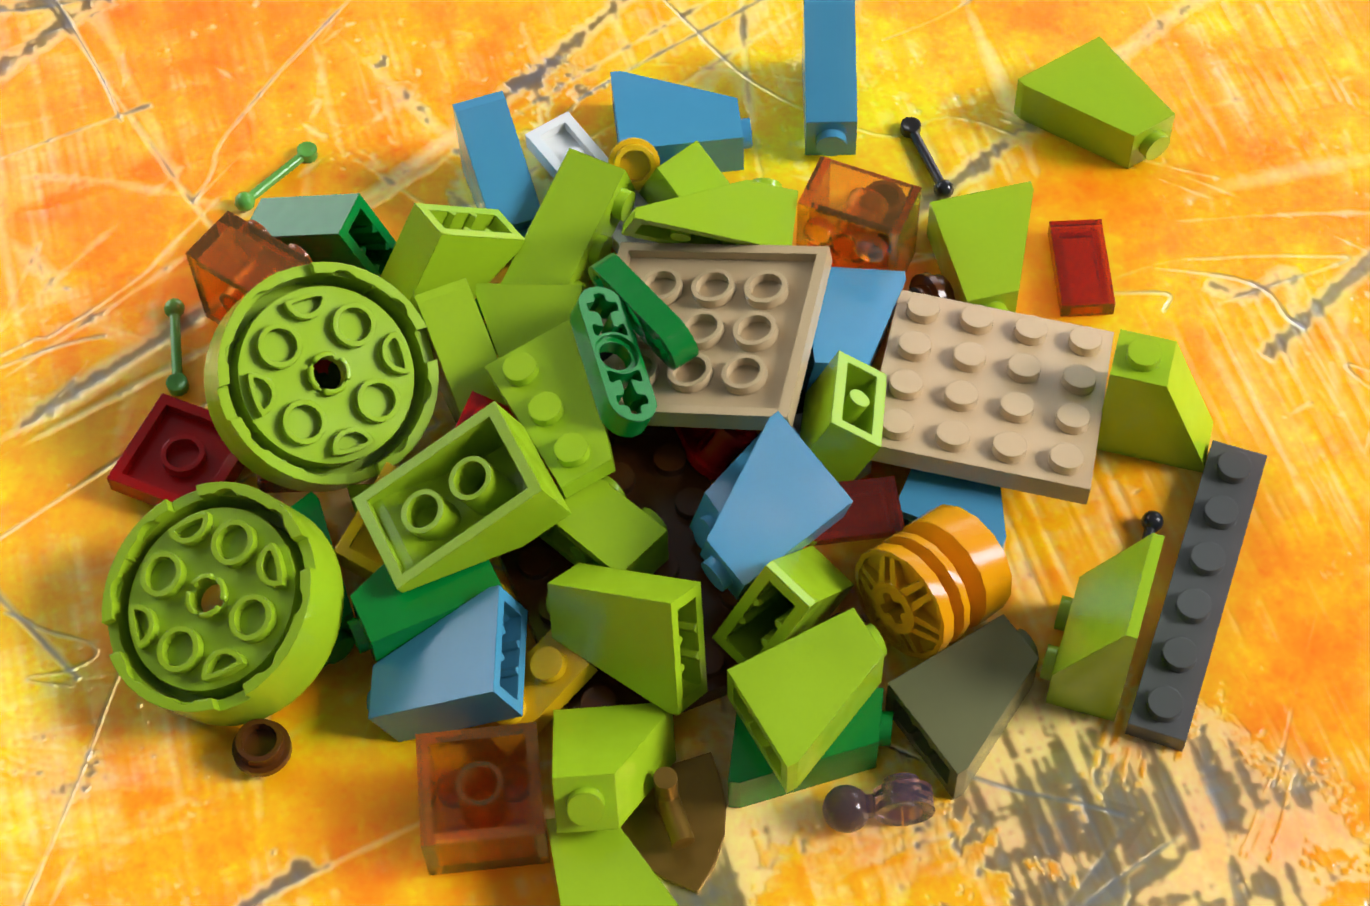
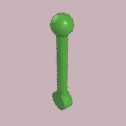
(306, 153)
(177, 381)

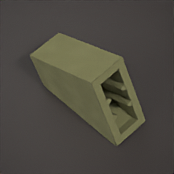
(964, 699)

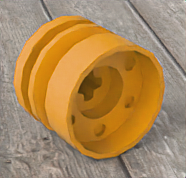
(933, 581)

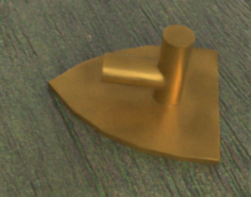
(681, 822)

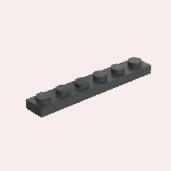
(1196, 597)

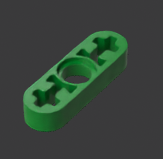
(647, 312)
(607, 383)

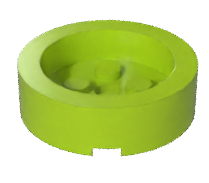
(266, 390)
(275, 617)

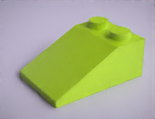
(461, 501)
(1101, 631)

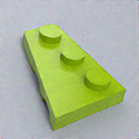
(554, 402)

